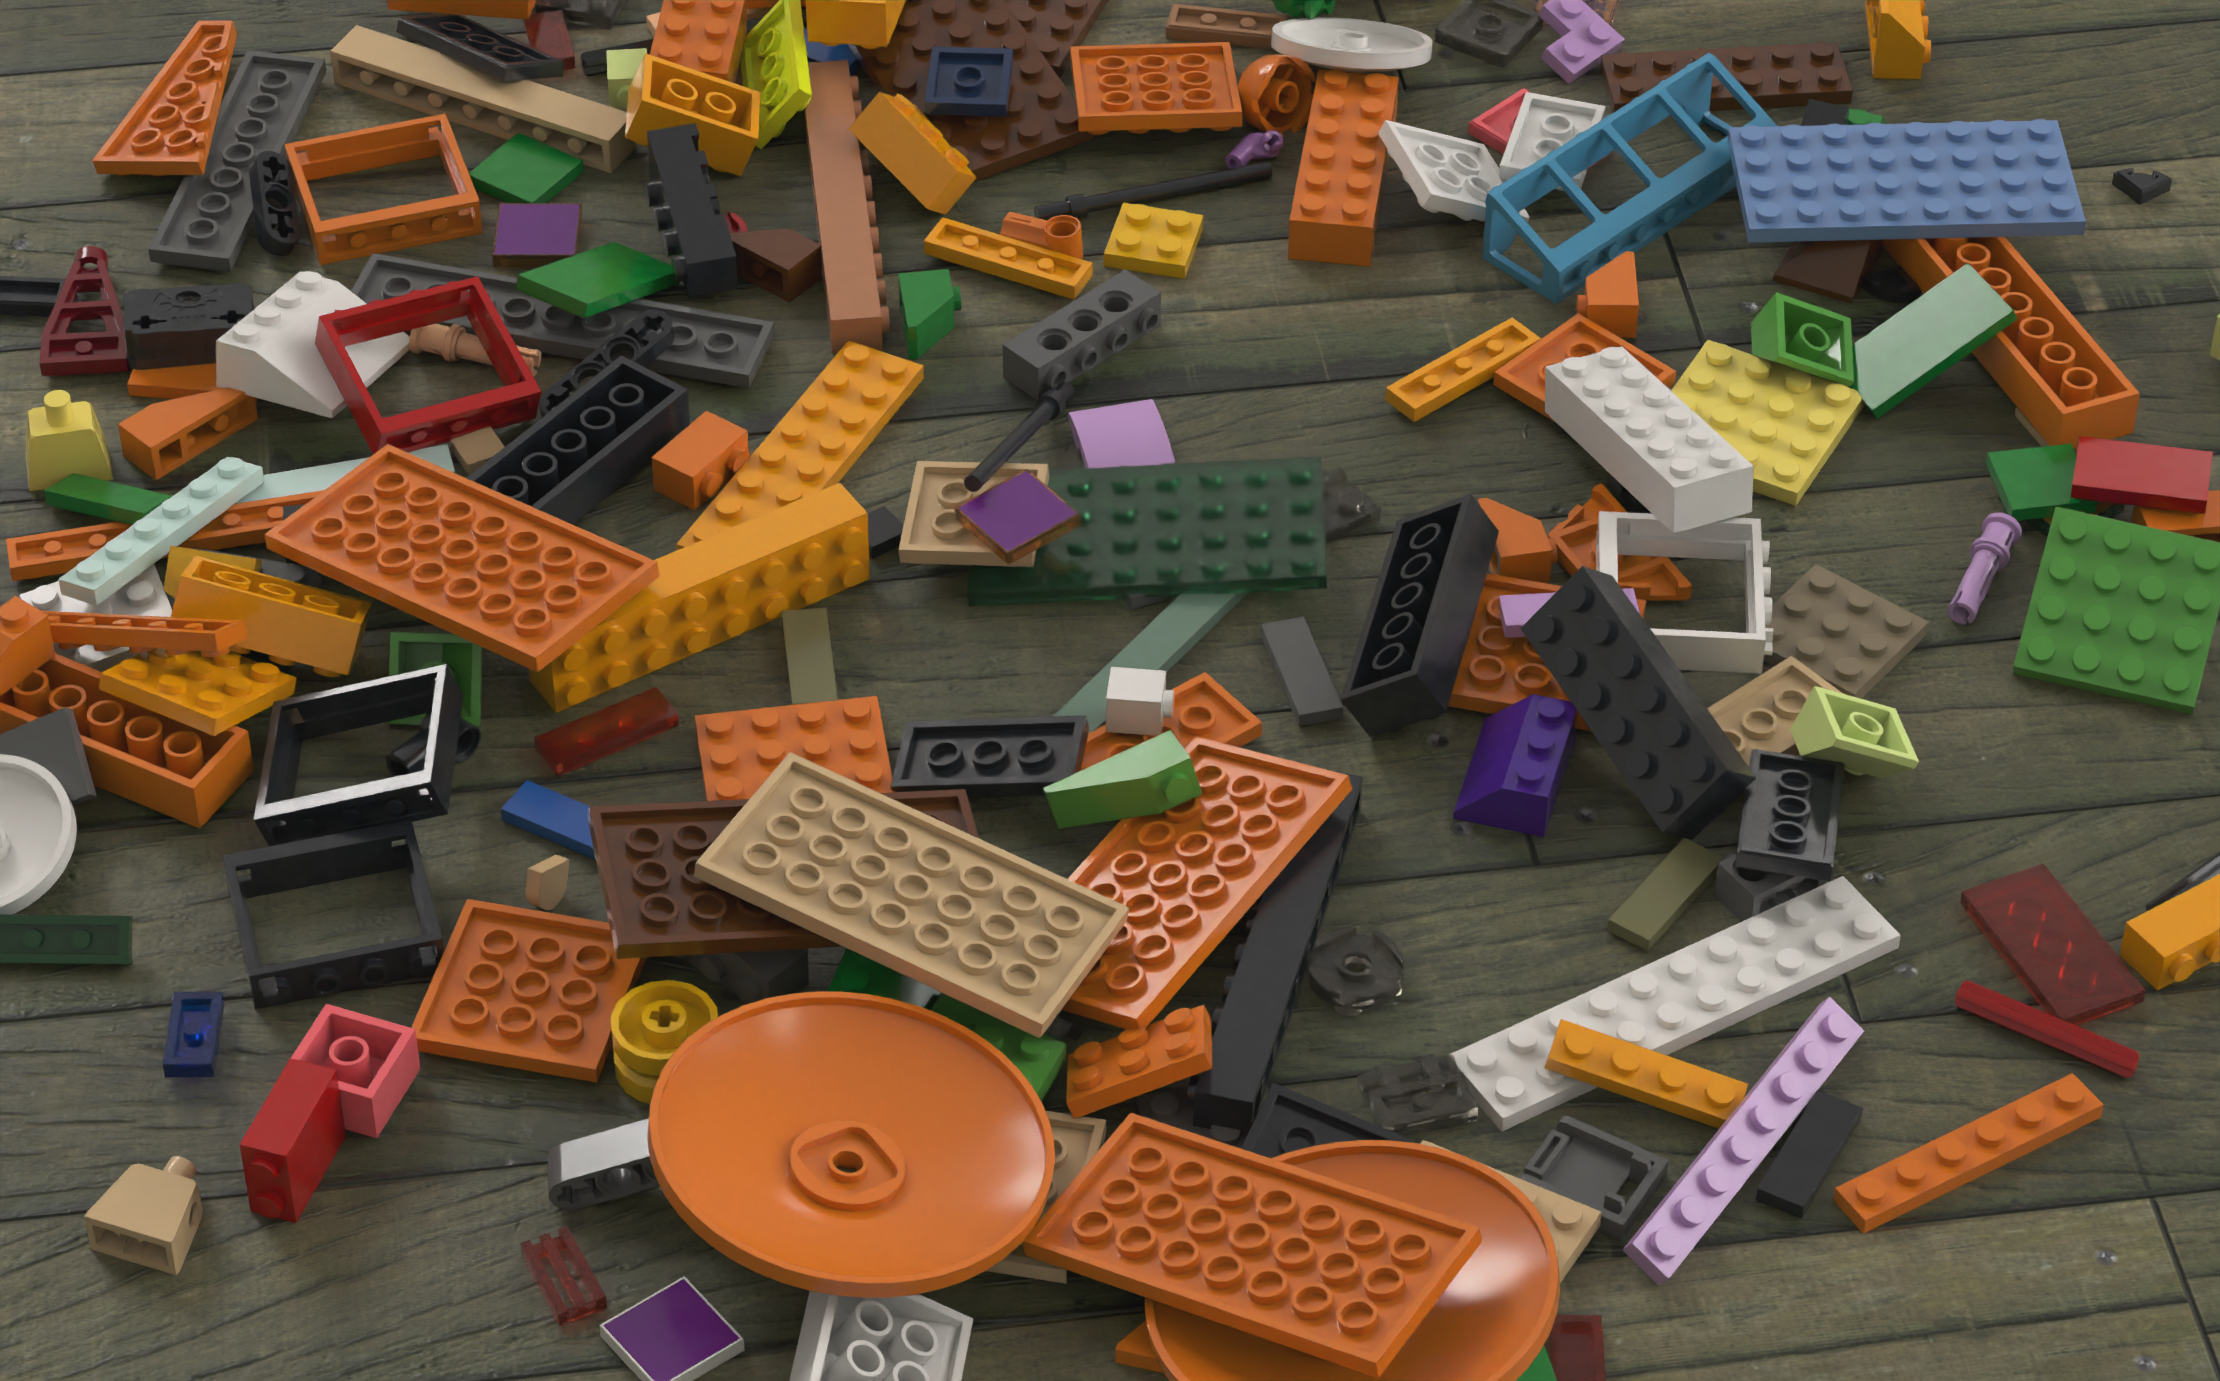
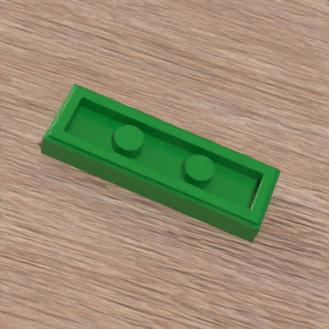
(103, 498)

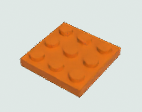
(1577, 337)

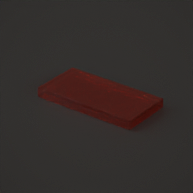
(2052, 946)

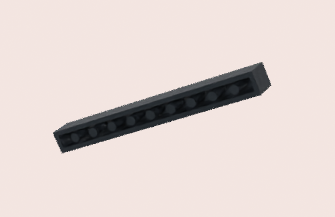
(1270, 975)

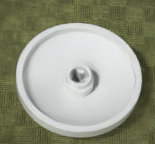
(1352, 44)
(35, 832)

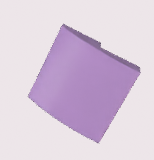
(1121, 435)

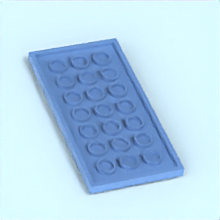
(1904, 181)

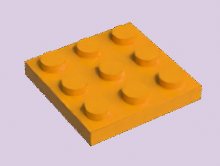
(198, 689)

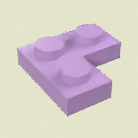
(1582, 40)

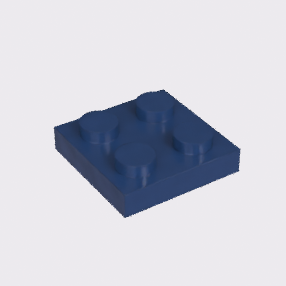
(969, 81)

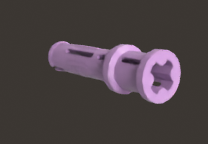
(1988, 555)

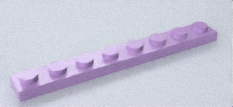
(1743, 1141)

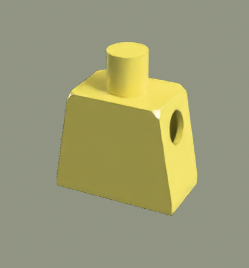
(64, 441)

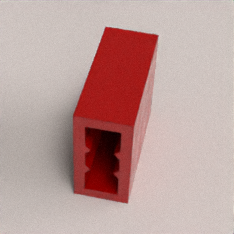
(292, 1140)

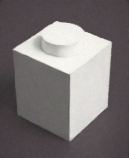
(1137, 701)

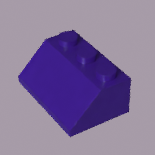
(1519, 765)

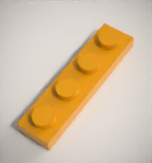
(1008, 258)
(1459, 370)
(1644, 1075)

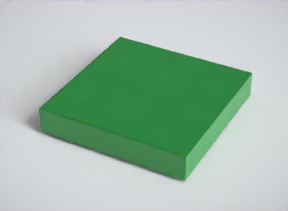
(526, 171)
(2036, 481)

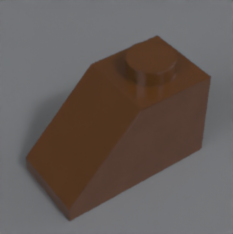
(778, 261)

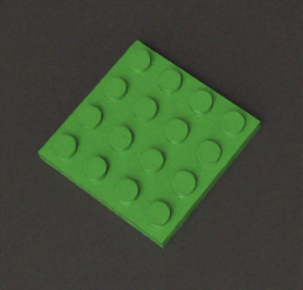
(2122, 610)

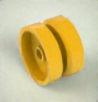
(650, 1027)

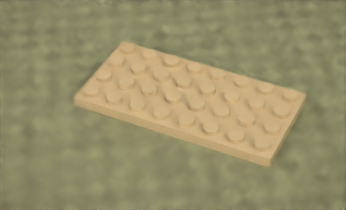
(913, 893)

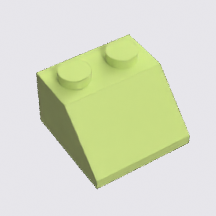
(1853, 732)

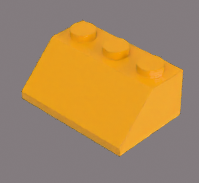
(1897, 38)

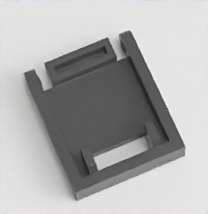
(1595, 1171)

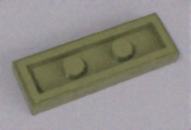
(809, 656)
(1665, 894)

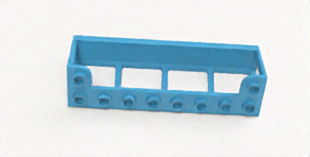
(1639, 219)

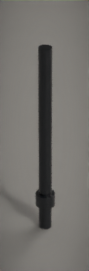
(1080, 206)
(1047, 408)

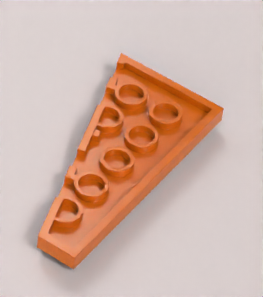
(177, 113)

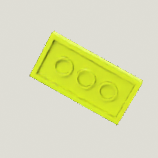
(777, 67)

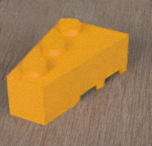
(913, 151)

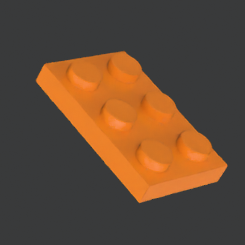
(1139, 1061)

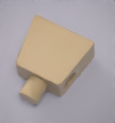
(148, 1215)

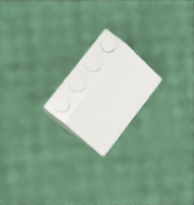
(275, 351)
(880, 1340)

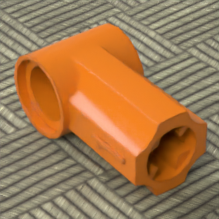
(1057, 234)

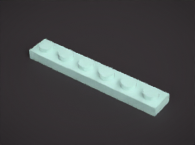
(164, 526)

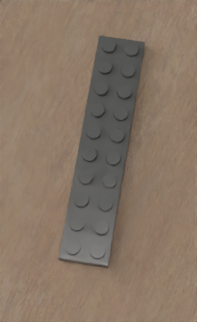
(704, 346)

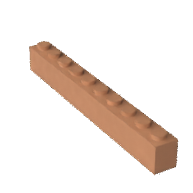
(842, 211)

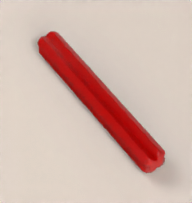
(2047, 1029)

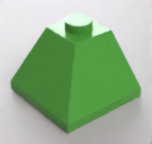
(1804, 338)
(427, 650)

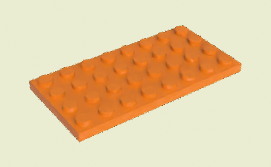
(462, 557)
(1195, 873)
(1254, 1243)

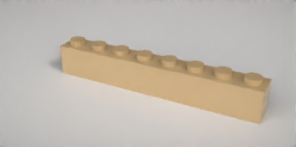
(475, 99)

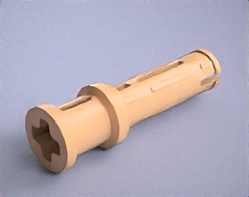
(456, 344)

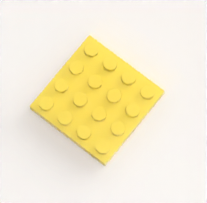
(1770, 415)

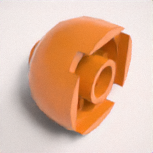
(1276, 93)

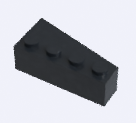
(689, 212)

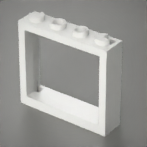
(1724, 540)

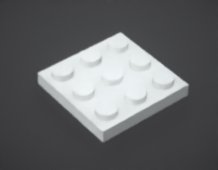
(1443, 170)
(140, 597)

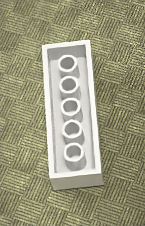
(1648, 439)

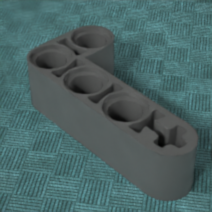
(600, 1167)

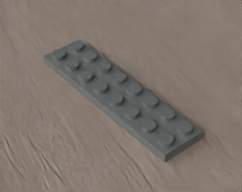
(258, 114)

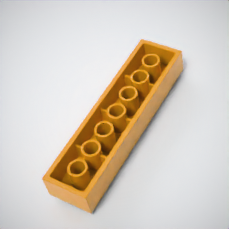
(718, 593)

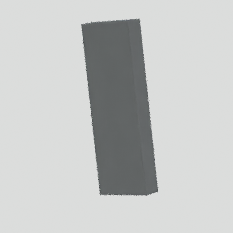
(1301, 671)

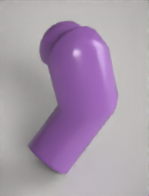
(1255, 147)

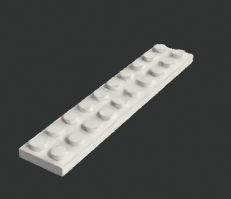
(1683, 996)

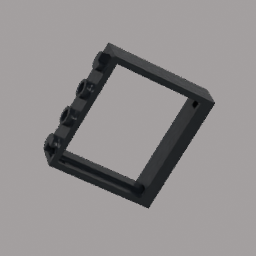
(368, 804)
(322, 862)

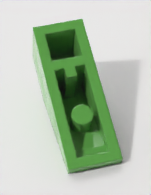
(1127, 785)

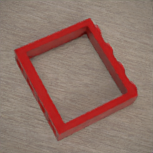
(442, 421)

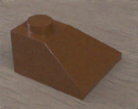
(1829, 266)

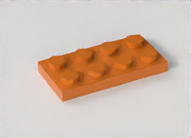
(1199, 710)

